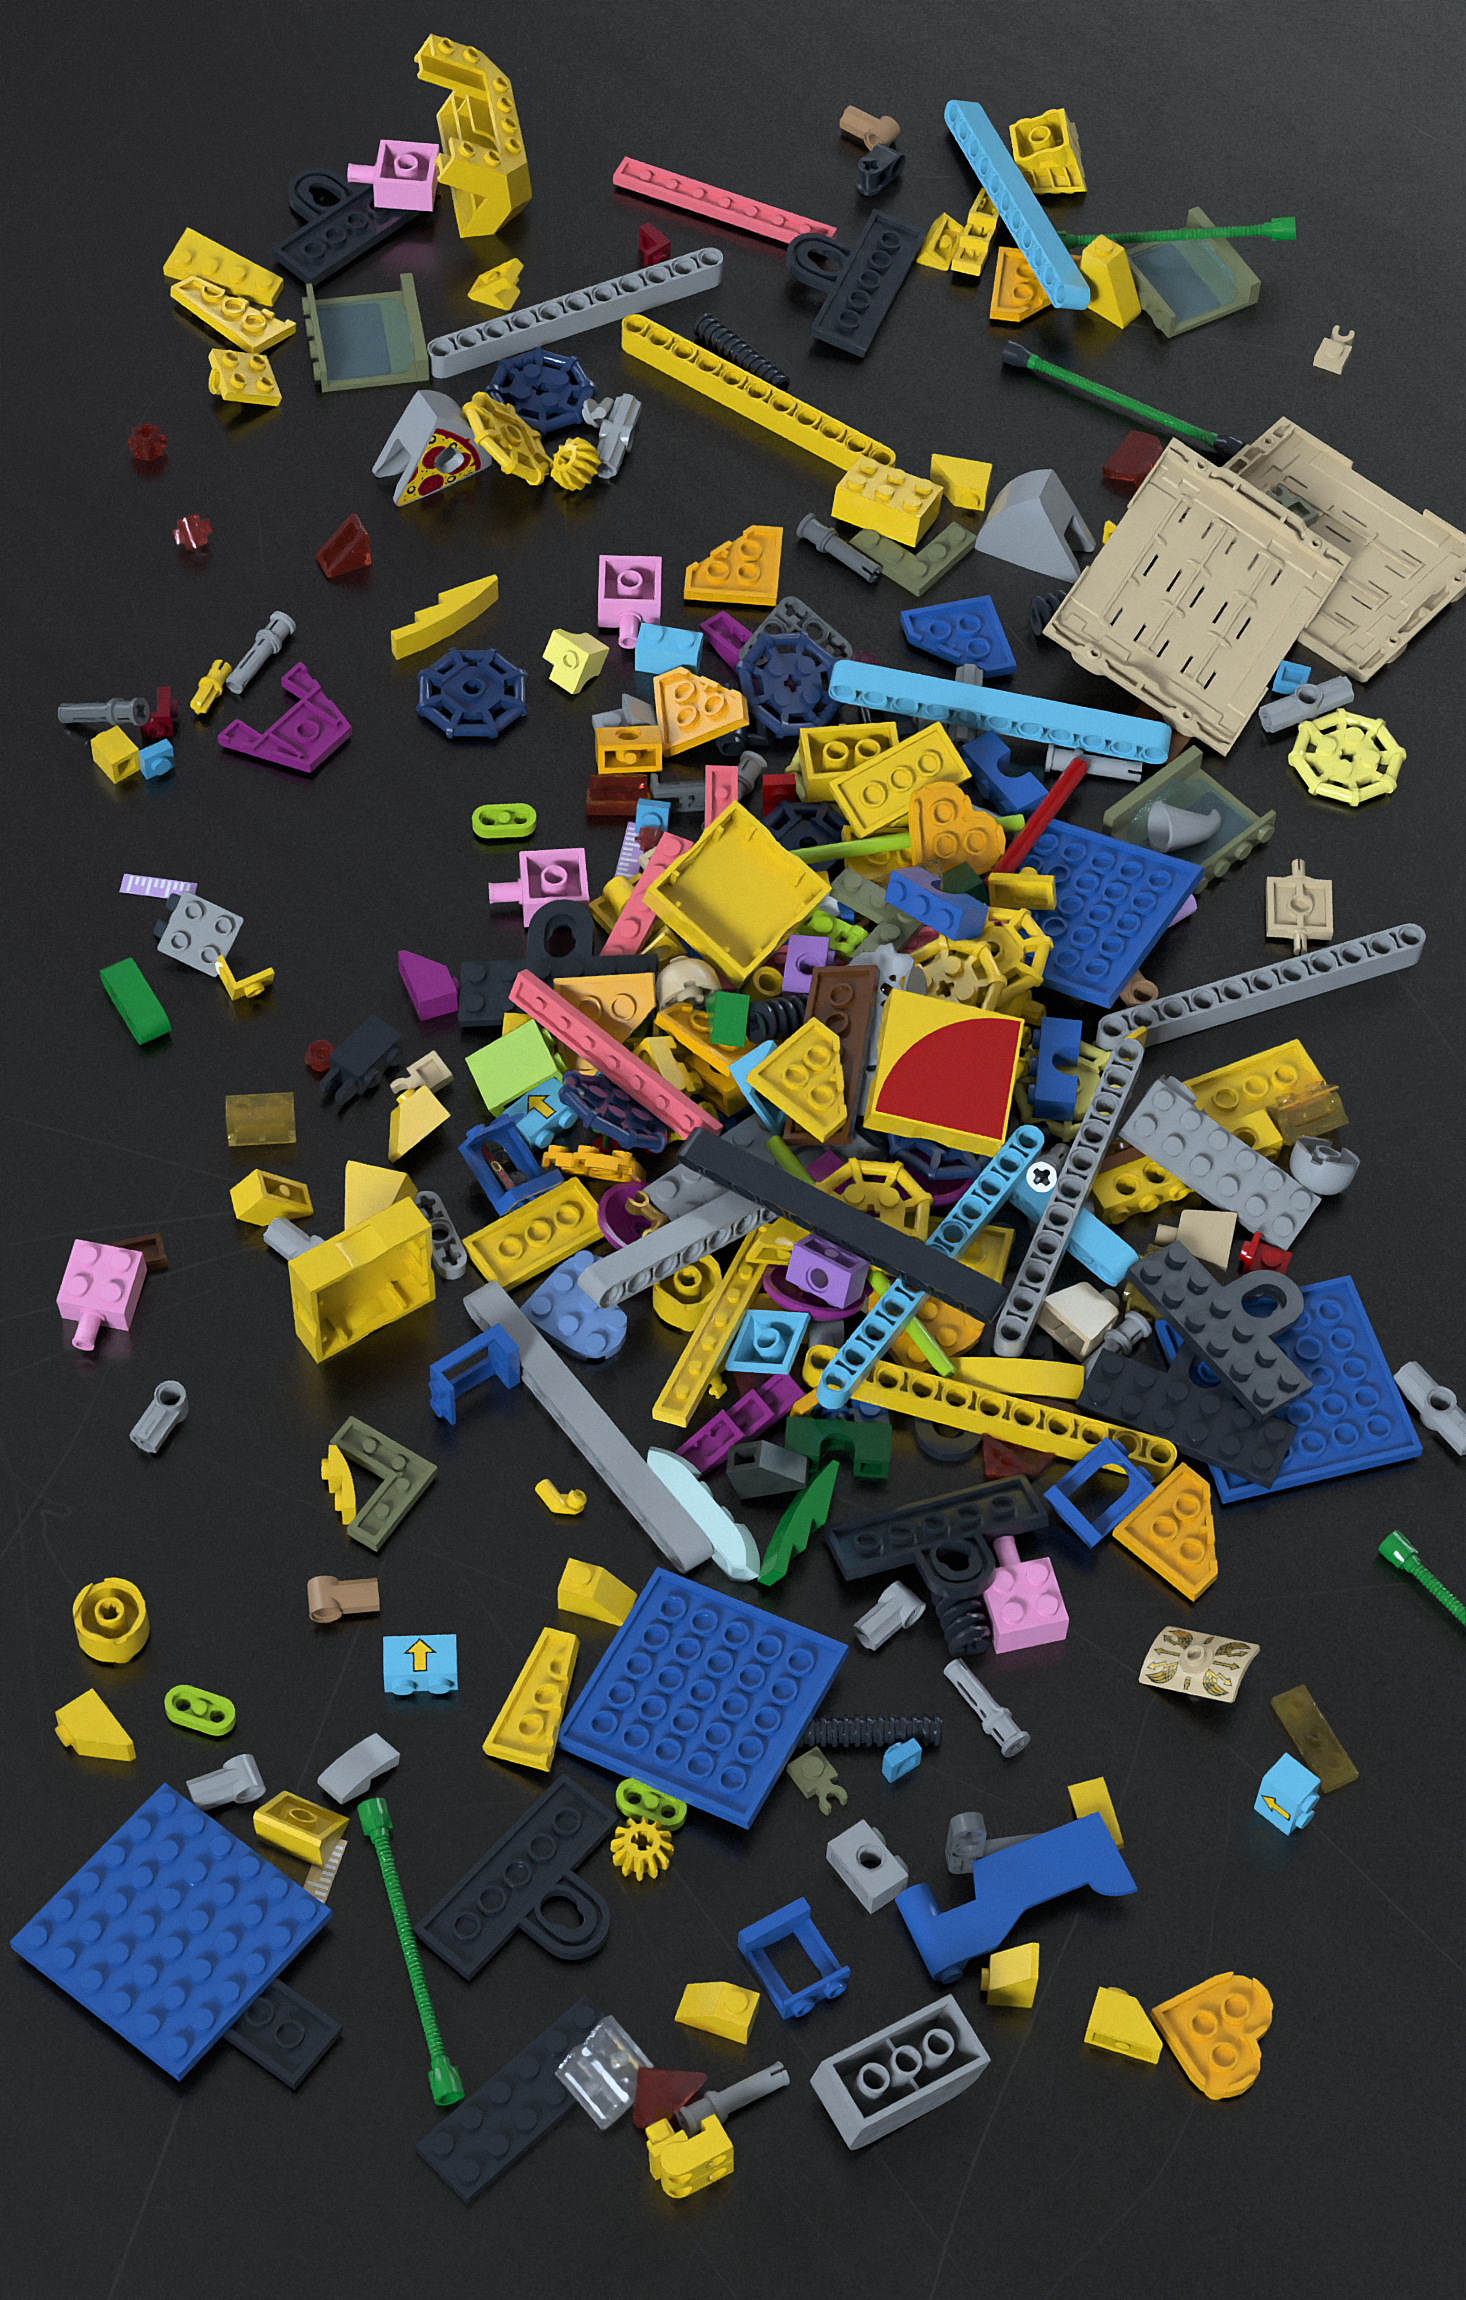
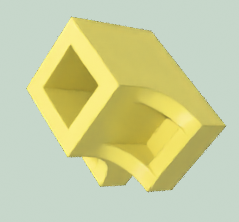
(574, 659)

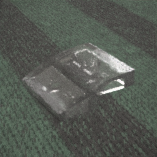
(604, 2072)

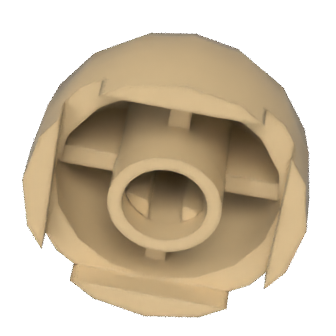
(686, 981)

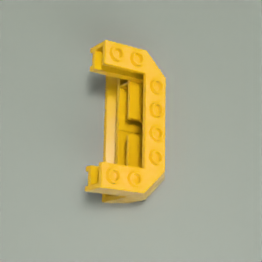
(478, 135)

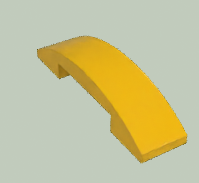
(1021, 1376)

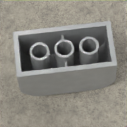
(900, 2072)

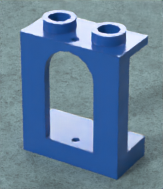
(504, 1132)
(501, 1360)
(1104, 1453)
(790, 1919)

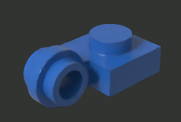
(858, 1412)

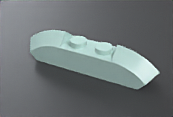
(732, 1542)

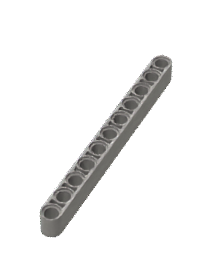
(575, 312)
(1277, 983)
(1068, 1209)
(682, 1242)
(593, 1432)

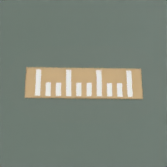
(320, 1880)

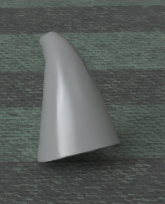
(1176, 828)

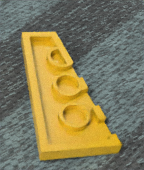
(222, 268)
(232, 316)
(535, 1707)

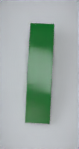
(801, 1519)

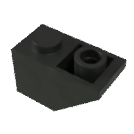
(765, 1469)

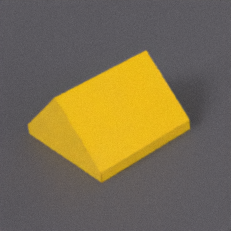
(299, 1828)

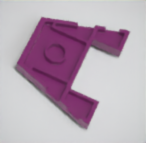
(301, 735)

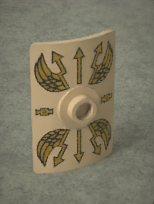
(1197, 1663)

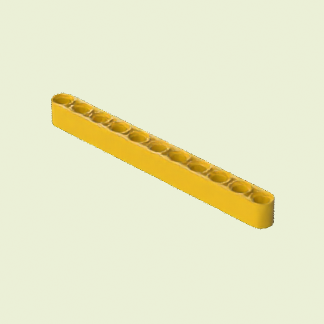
(749, 395)
(1004, 1407)

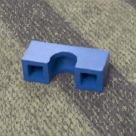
(986, 761)
(950, 914)
(1053, 1091)

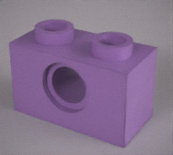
(803, 955)
(827, 1271)

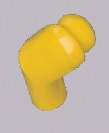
(561, 1503)

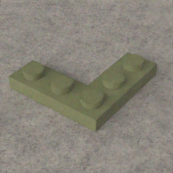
(918, 571)
(868, 899)
(404, 1481)

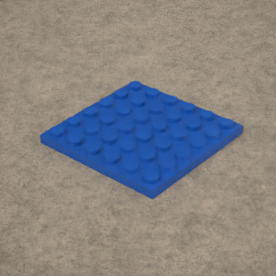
(1107, 910)
(1354, 1409)
(702, 1697)
(171, 1931)

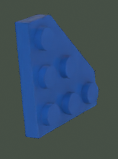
(962, 634)

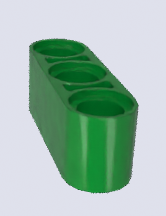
(135, 1000)

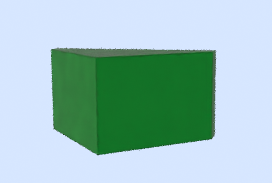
(727, 1018)

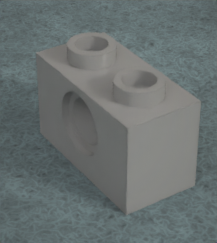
(871, 1886)

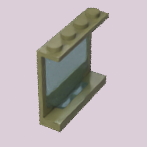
(1191, 279)
(367, 338)
(1193, 790)

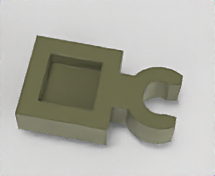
(1295, 505)
(815, 1776)

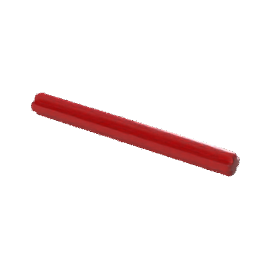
(1040, 819)

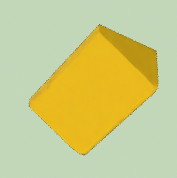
(940, 243)

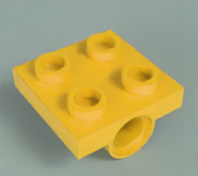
(243, 377)
(614, 898)

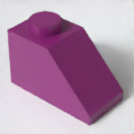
(428, 985)

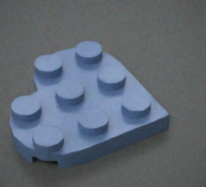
(571, 1317)

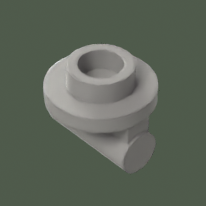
(595, 413)

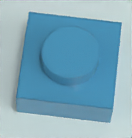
(1290, 677)
(156, 759)
(652, 815)
(901, 1759)

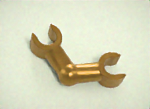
(643, 1208)

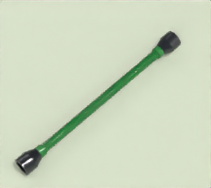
(1021, 356)

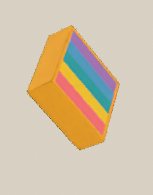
(806, 1405)

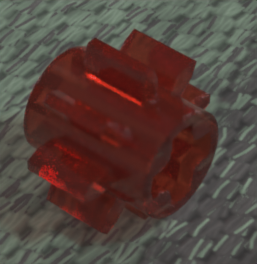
(147, 441)
(192, 531)

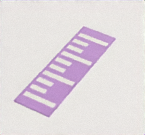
(630, 852)
(154, 886)

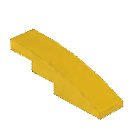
(977, 236)
(454, 611)

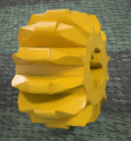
(575, 464)
(642, 1834)

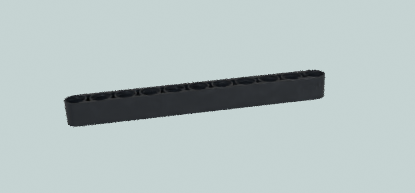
(843, 1225)

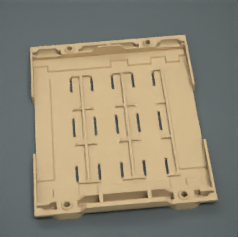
(1383, 551)
(1276, 612)

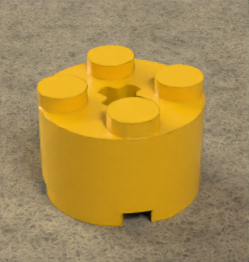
(687, 1293)
(111, 1620)

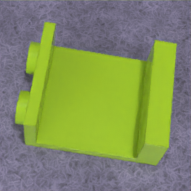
(515, 1065)

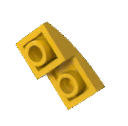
(340, 1482)
(1093, 1797)

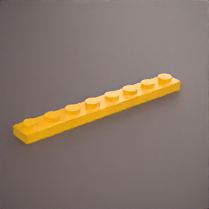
(712, 1337)

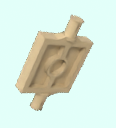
(1299, 908)

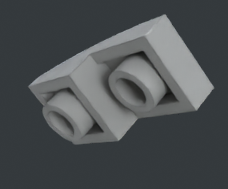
(354, 1769)

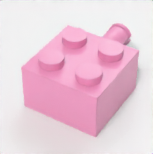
(402, 176)
(629, 594)
(545, 878)
(100, 1289)
(1023, 1601)

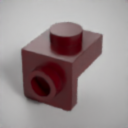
(654, 245)
(161, 722)

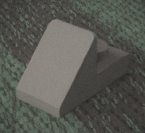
(633, 713)

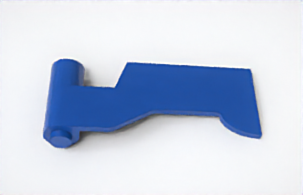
(1007, 1886)

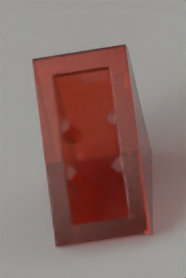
(345, 549)
(663, 2092)

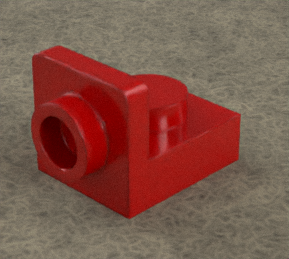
(777, 788)
(1263, 1257)

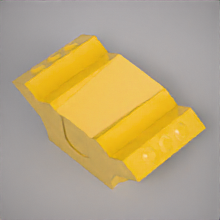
(1048, 153)

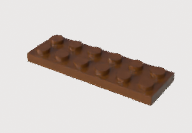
(845, 1003)

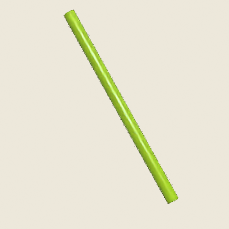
(881, 843)
(876, 1278)

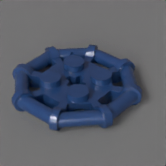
(536, 409)
(780, 669)
(472, 706)
(807, 832)
(612, 1111)
(971, 1167)

